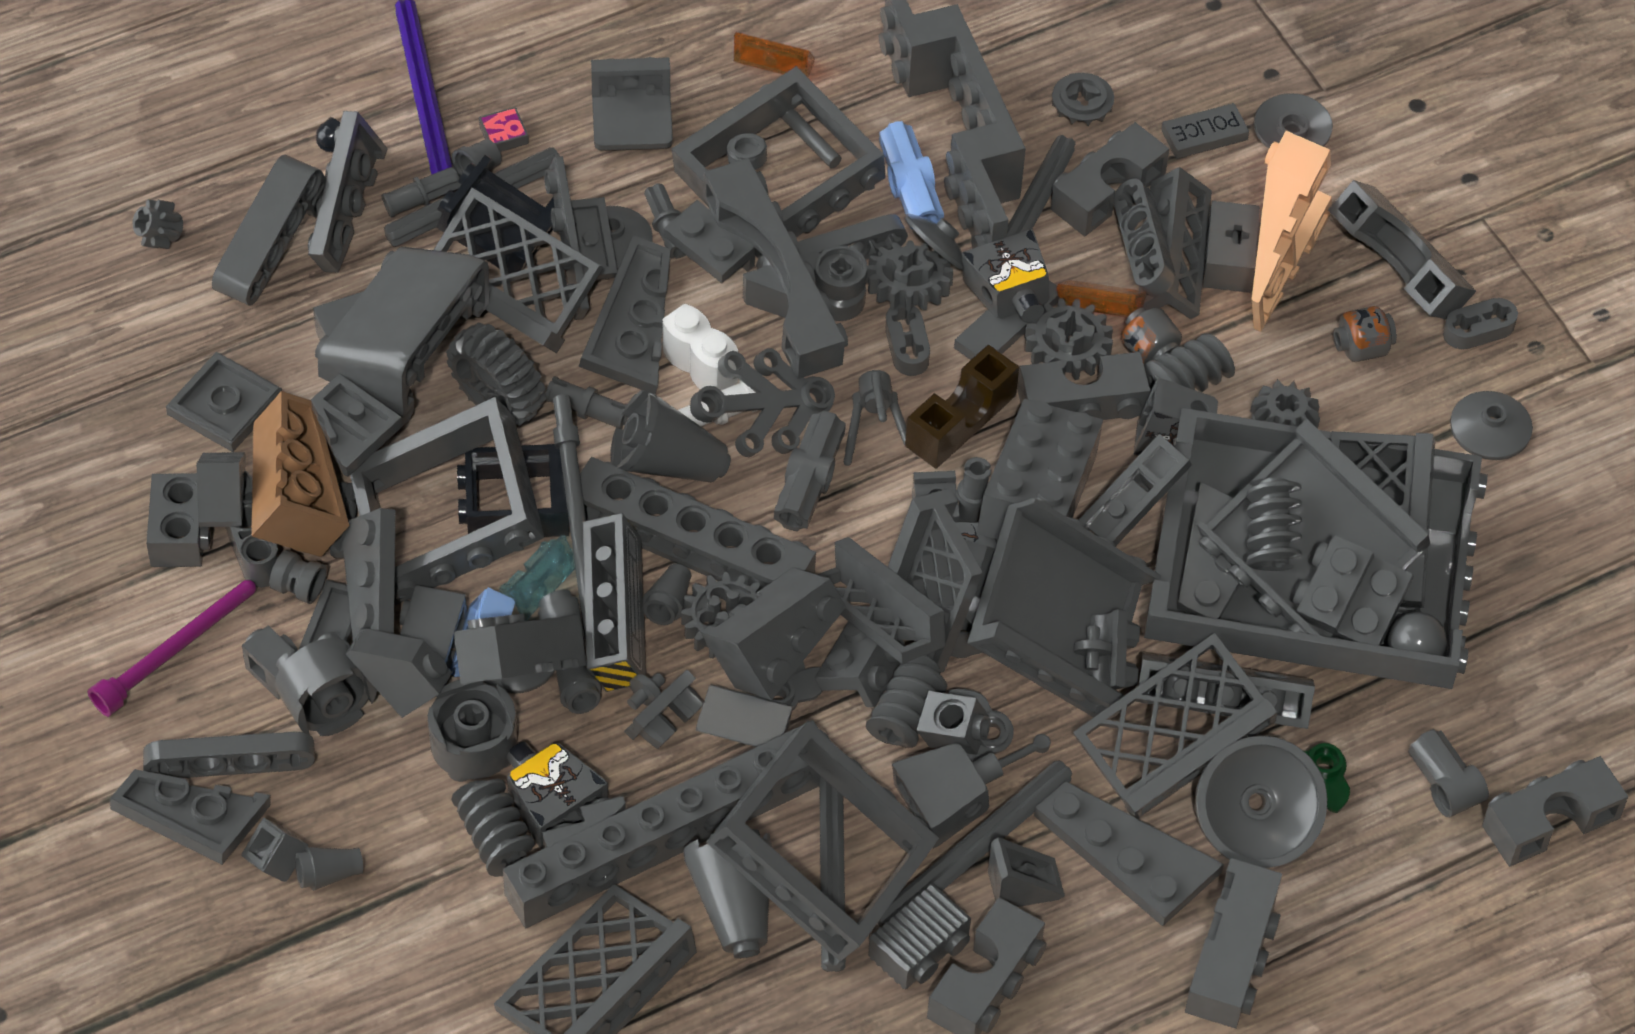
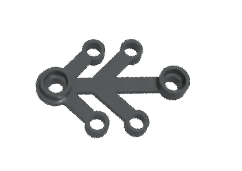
(767, 399)

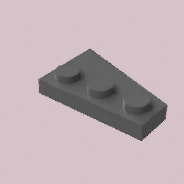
(193, 816)

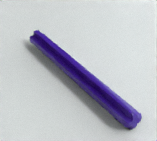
(422, 86)

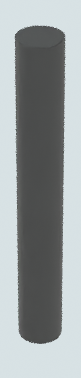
(811, 137)

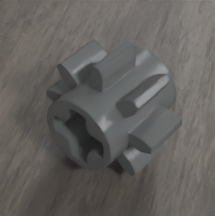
(157, 224)

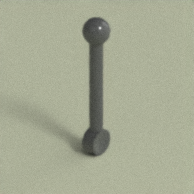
(1040, 744)

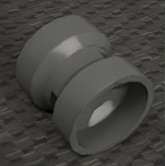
(298, 577)

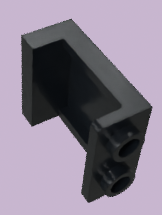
(506, 195)

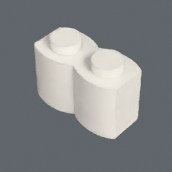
(697, 347)

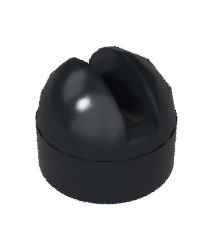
(325, 134)

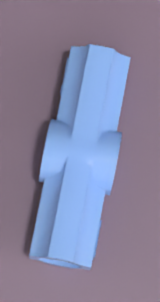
(909, 172)

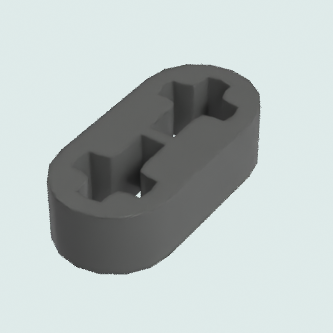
(1481, 325)
(899, 340)

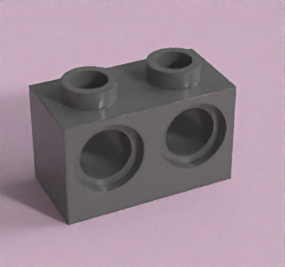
(172, 520)

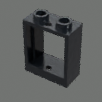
(484, 464)

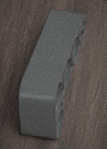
(268, 228)

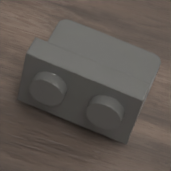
(631, 103)

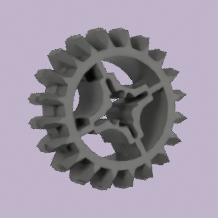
(494, 366)

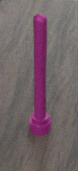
(110, 693)

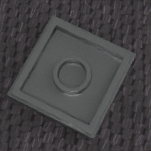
(222, 401)

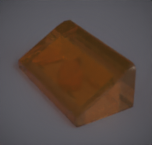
(771, 55)
(1105, 298)

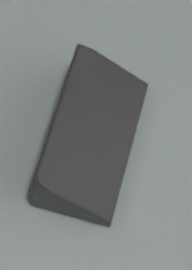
(742, 716)

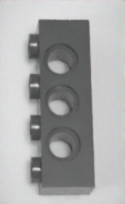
(1288, 694)

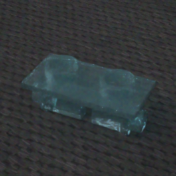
(544, 574)

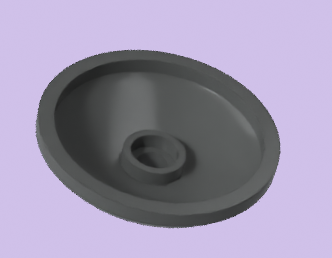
(1291, 797)

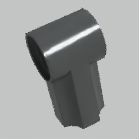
(1452, 782)

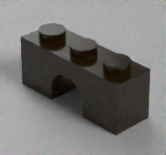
(944, 426)

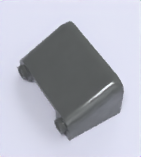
(403, 321)

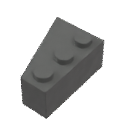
(1235, 945)

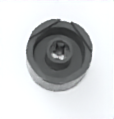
(323, 686)
(472, 729)

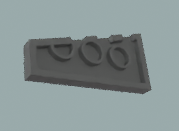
(630, 325)

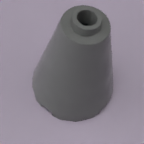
(666, 443)
(731, 901)

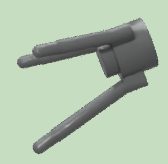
(876, 396)

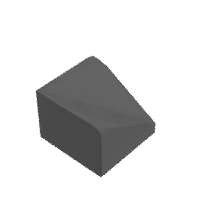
(273, 849)

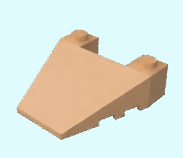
(1290, 218)

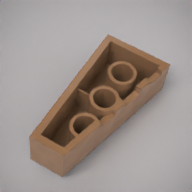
(294, 479)

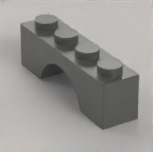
(1382, 227)

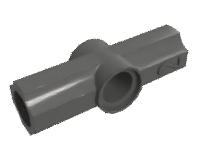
(809, 471)

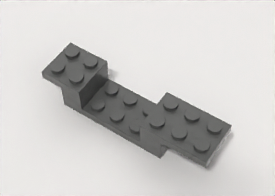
(988, 158)

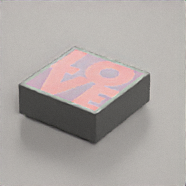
(504, 129)

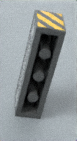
(613, 601)

